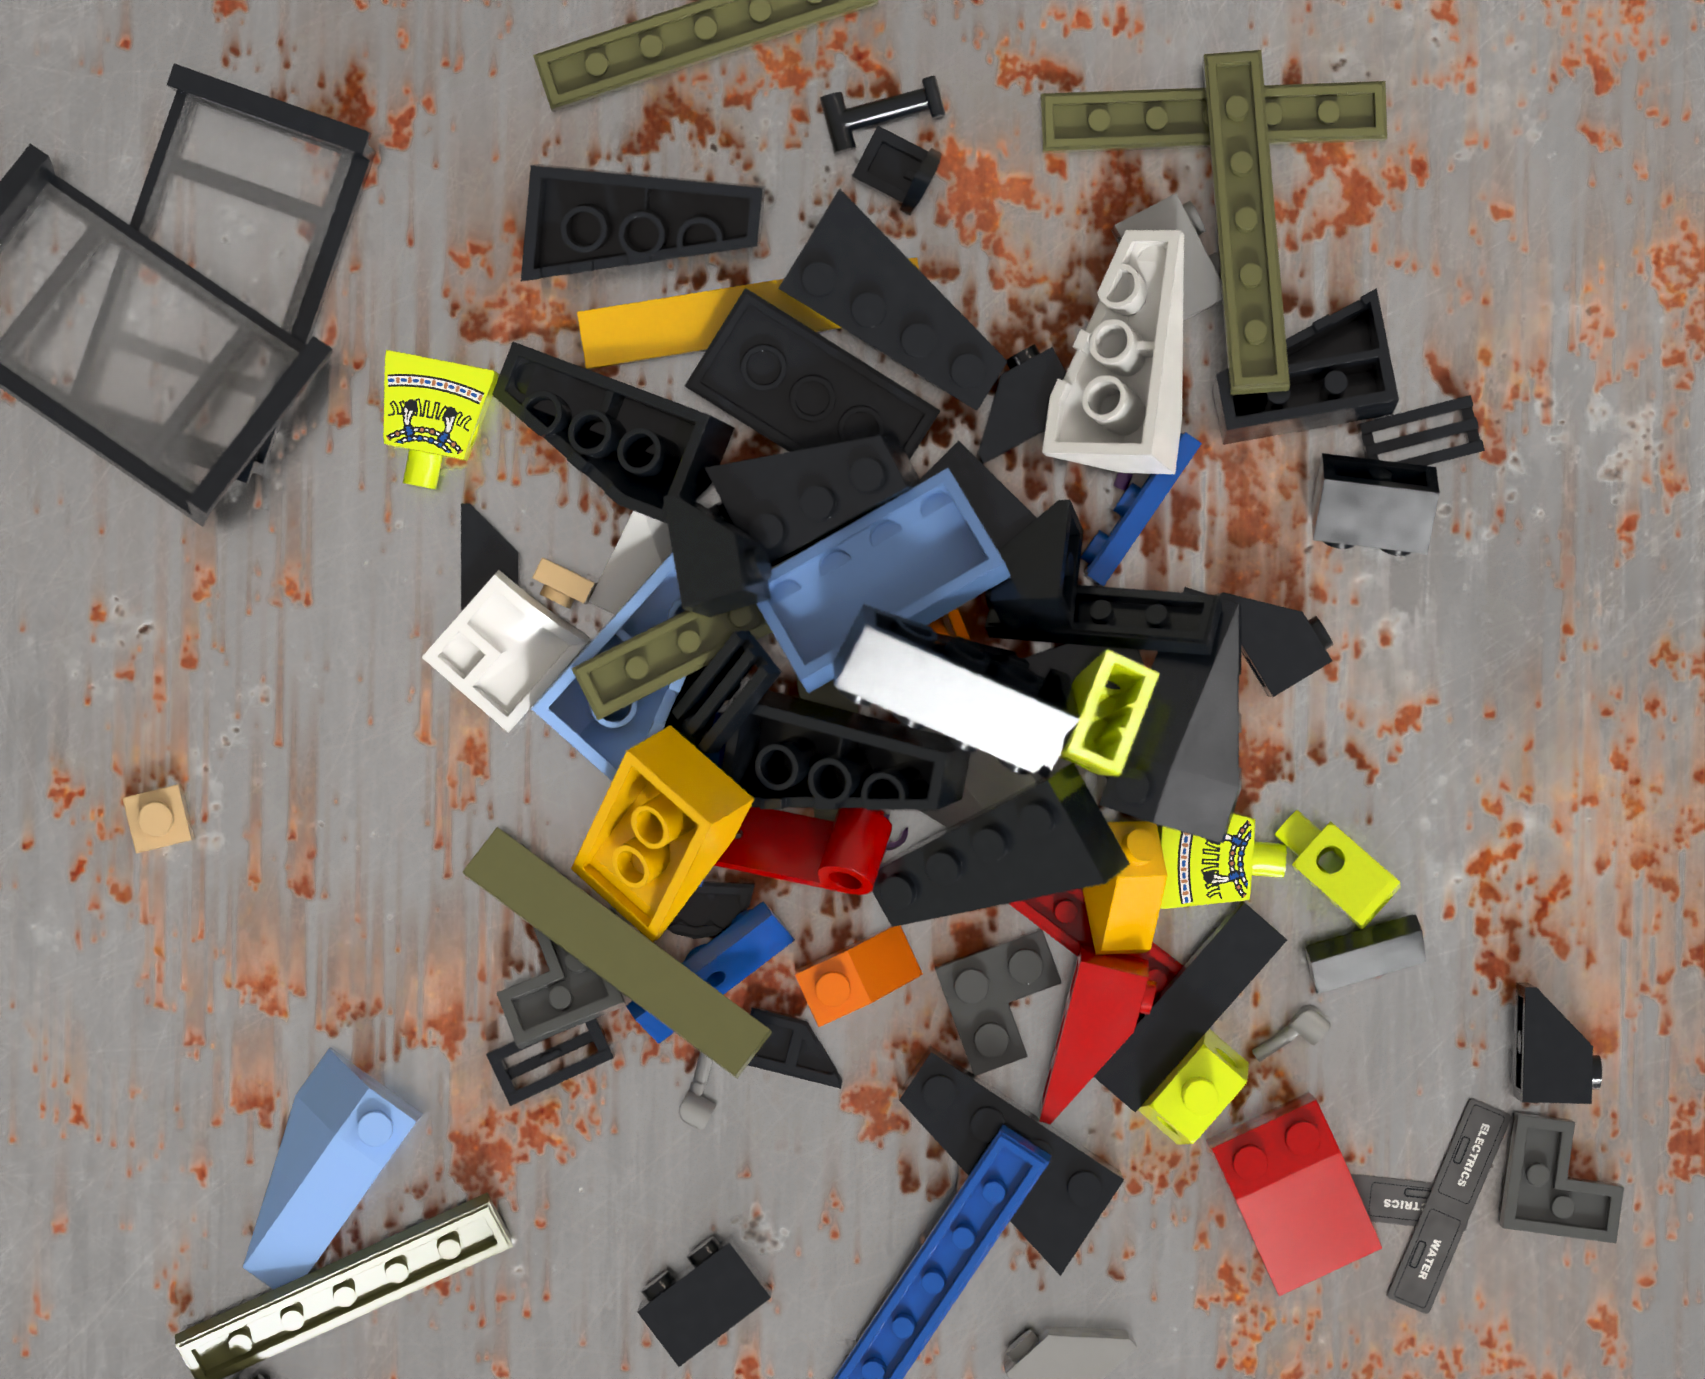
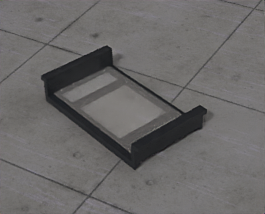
(254, 200)
(135, 344)

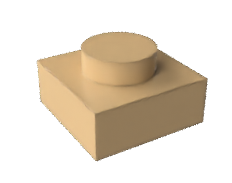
(563, 584)
(158, 818)

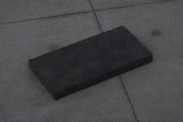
(801, 384)

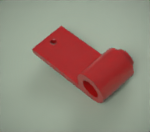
(812, 850)

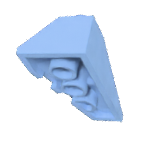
(566, 707)

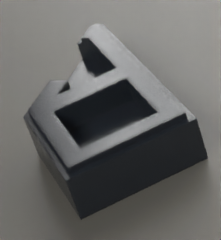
(483, 554)
(794, 1049)

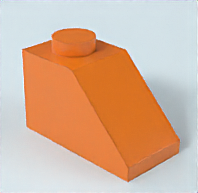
(857, 974)

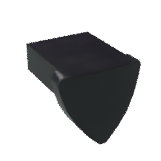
(897, 169)

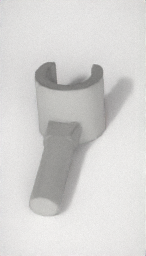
(1308, 1022)
(695, 1108)

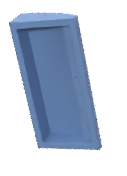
(903, 558)

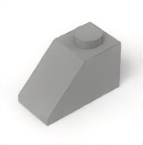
(1068, 1353)

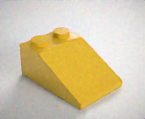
(660, 830)

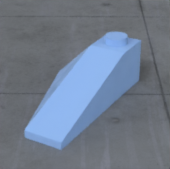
(329, 1157)

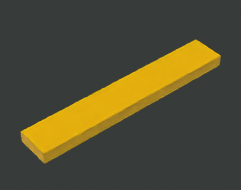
(676, 323)

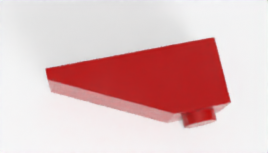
(1095, 1023)

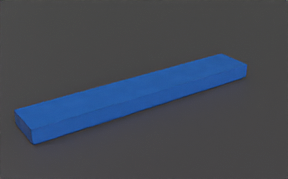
(947, 1259)

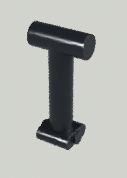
(844, 121)

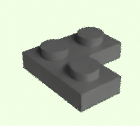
(980, 993)
(557, 998)
(1541, 1194)

